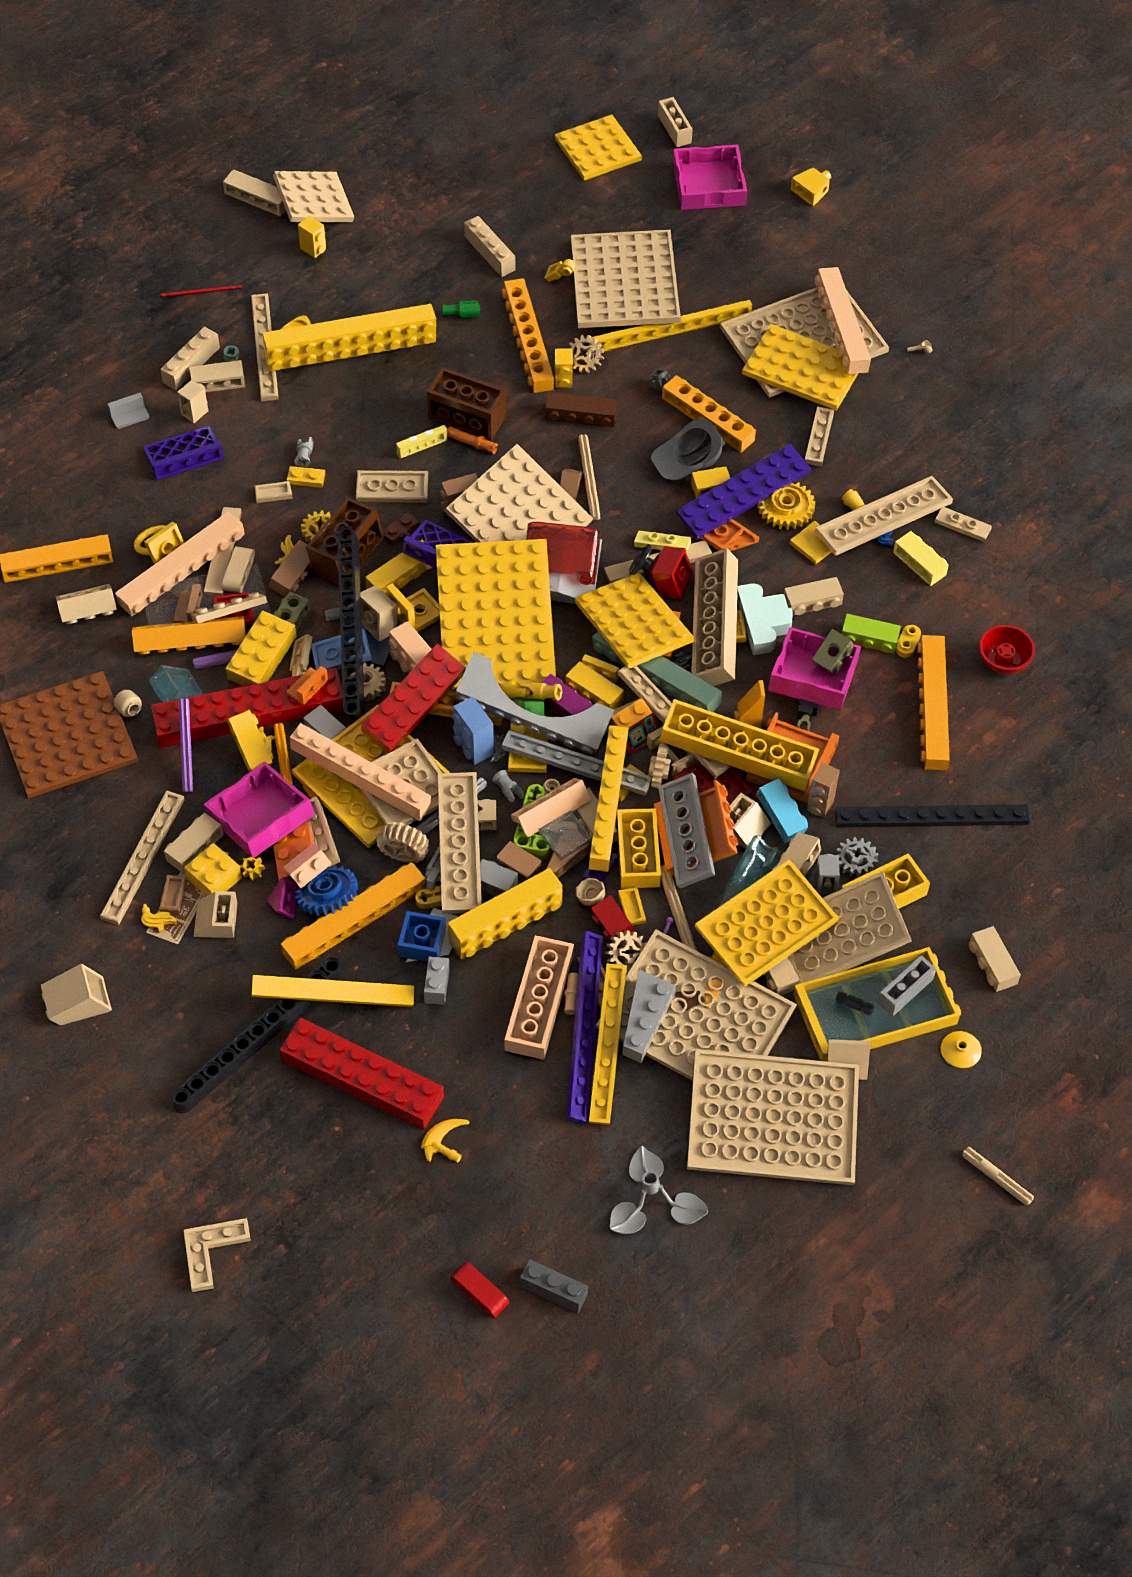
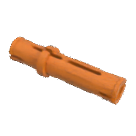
(477, 442)

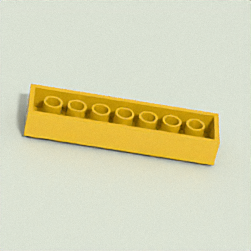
(739, 744)

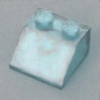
(174, 683)

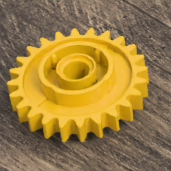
(788, 506)

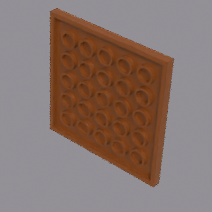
(66, 734)

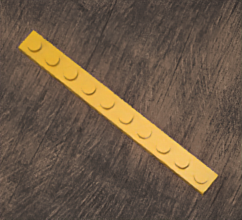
(688, 322)

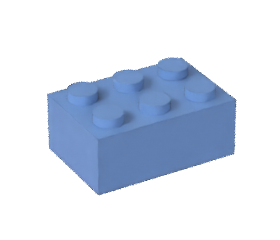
(473, 730)

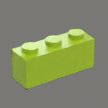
(871, 633)

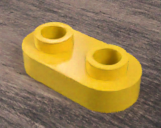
(908, 639)

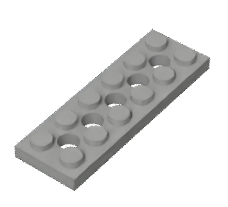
(697, 833)

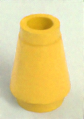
(852, 500)

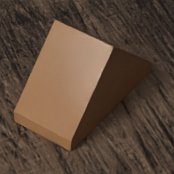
(571, 481)

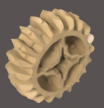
(402, 842)

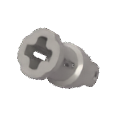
(304, 450)
(508, 786)

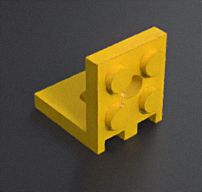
(408, 605)

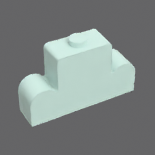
(763, 617)

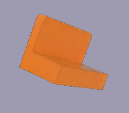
(308, 684)

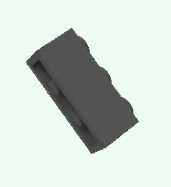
(553, 1286)

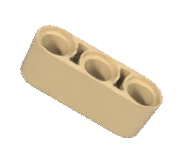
(238, 569)

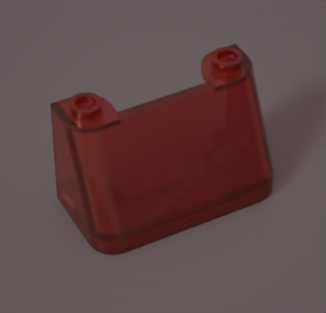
(569, 548)

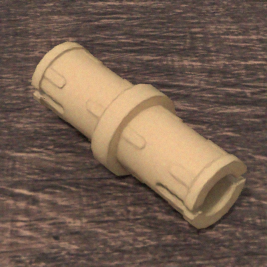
(571, 994)

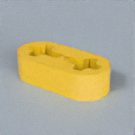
(433, 898)

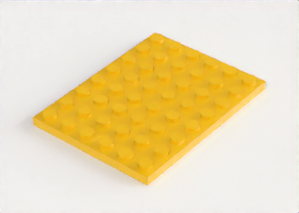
(498, 606)

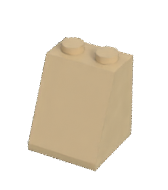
(75, 995)

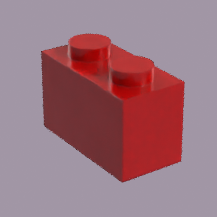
(611, 918)

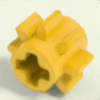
(256, 871)

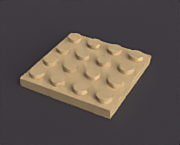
(313, 195)
(415, 767)

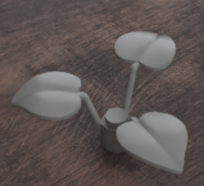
(647, 1169)

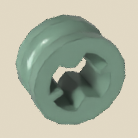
(231, 349)

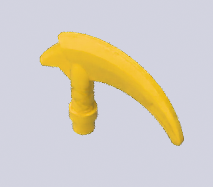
(432, 1139)

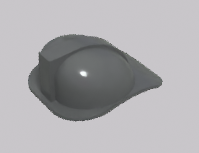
(688, 451)

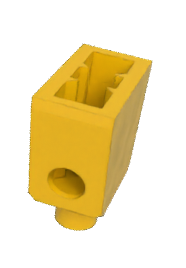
(811, 185)

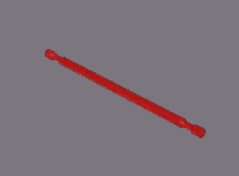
(201, 290)

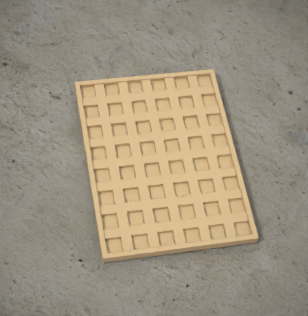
(625, 279)

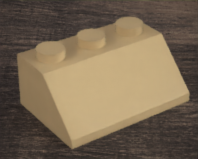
(86, 603)

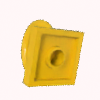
(161, 544)

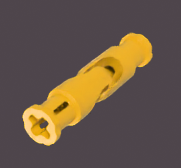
(540, 690)

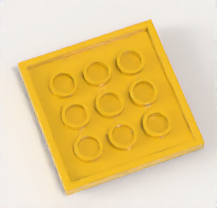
(598, 147)

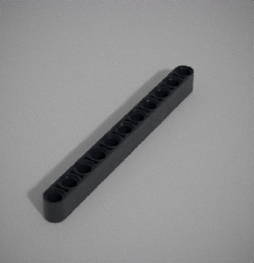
(353, 630)
(248, 1038)

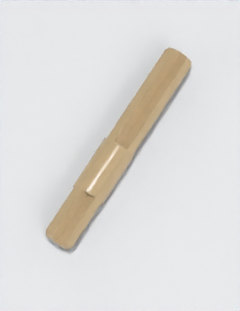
(997, 1176)

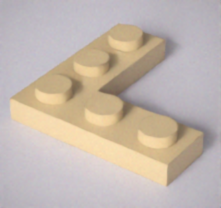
(200, 1239)

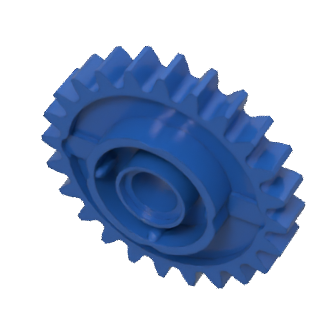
(327, 891)

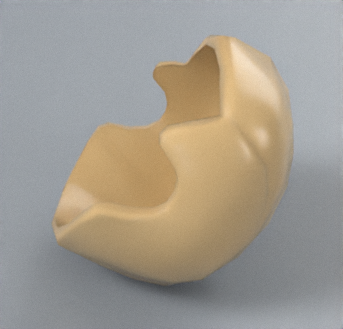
(590, 892)

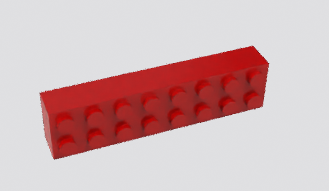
(362, 1073)

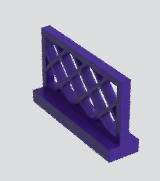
(186, 459)
(422, 550)

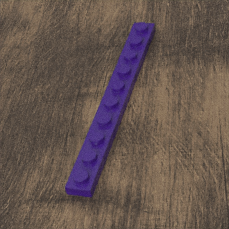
(584, 1028)

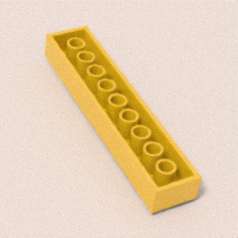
(349, 337)

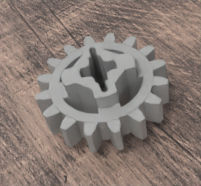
(857, 857)

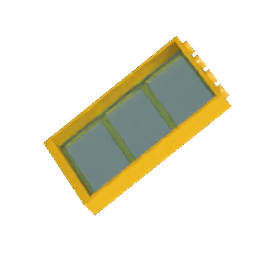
(829, 1020)

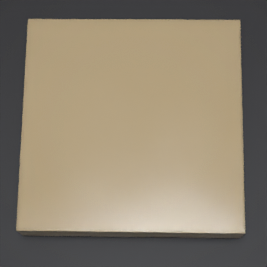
(850, 1053)

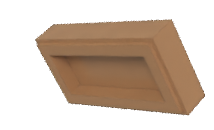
(173, 894)

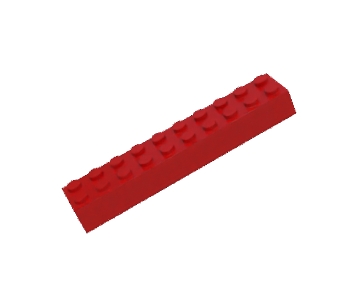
(265, 700)

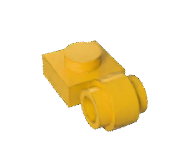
(560, 268)

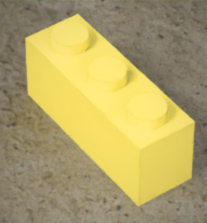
(920, 558)

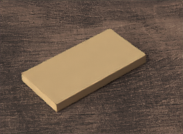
(392, 486)

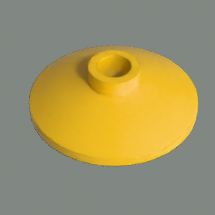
(957, 1056)

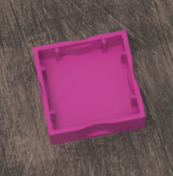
(709, 177)
(802, 679)
(259, 809)

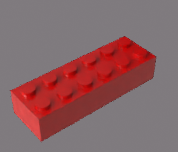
(413, 699)

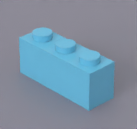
(782, 809)

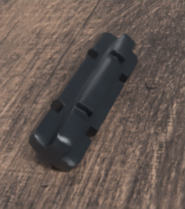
(855, 1003)

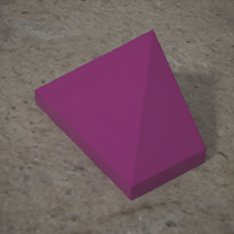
(283, 898)

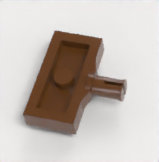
(400, 528)

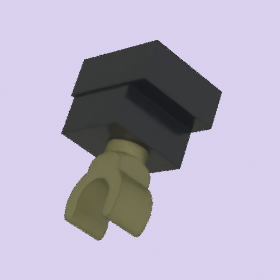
(805, 713)

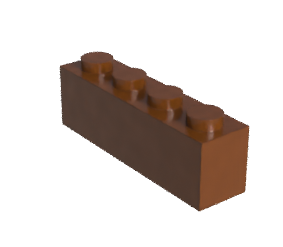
(581, 409)

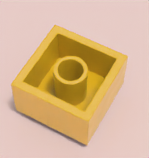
(213, 871)

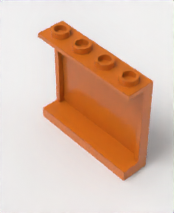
(826, 751)
(717, 823)

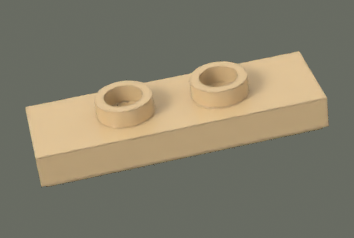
(963, 524)

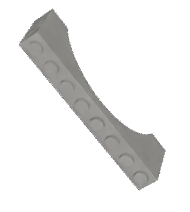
(578, 730)

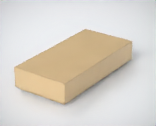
(273, 492)

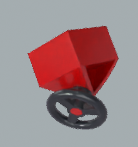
(668, 571)

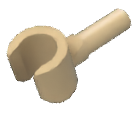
(925, 346)

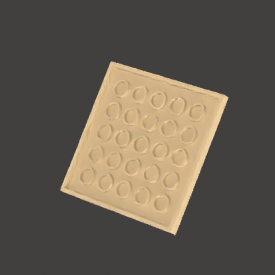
(511, 497)

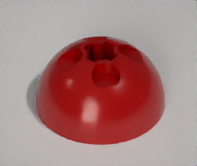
(1006, 649)

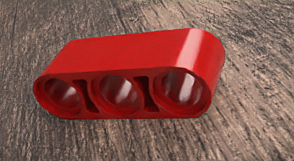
(479, 1290)

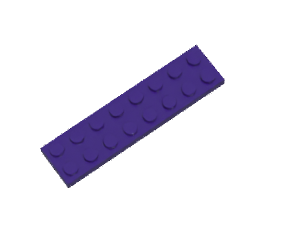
(743, 491)

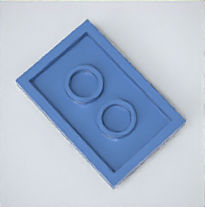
(328, 652)

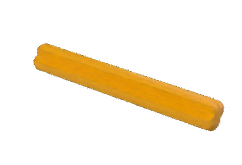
(282, 752)

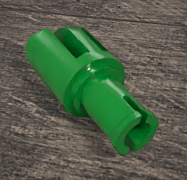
(464, 309)

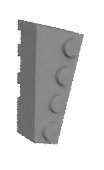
(647, 1011)

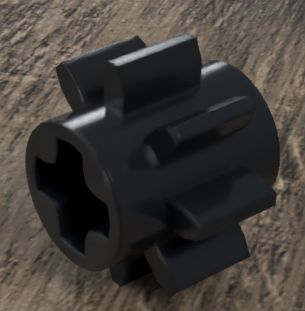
(682, 660)

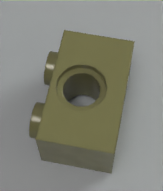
(833, 641)

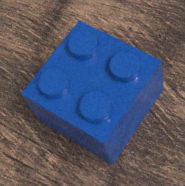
(421, 936)

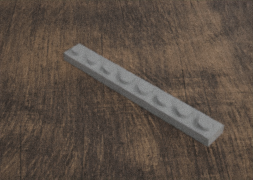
(571, 761)

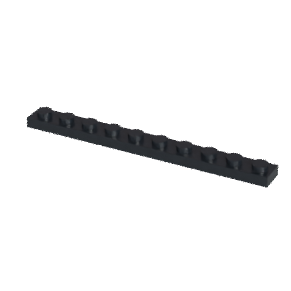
(932, 815)

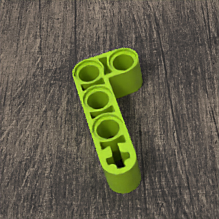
(534, 841)

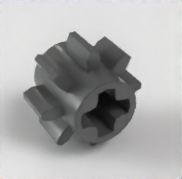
(659, 379)

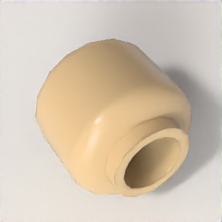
(127, 703)

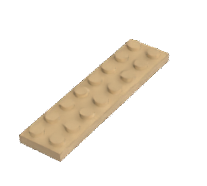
(883, 515)
(459, 842)

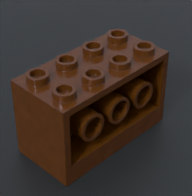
(466, 404)
(324, 546)

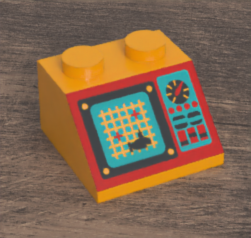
(639, 721)

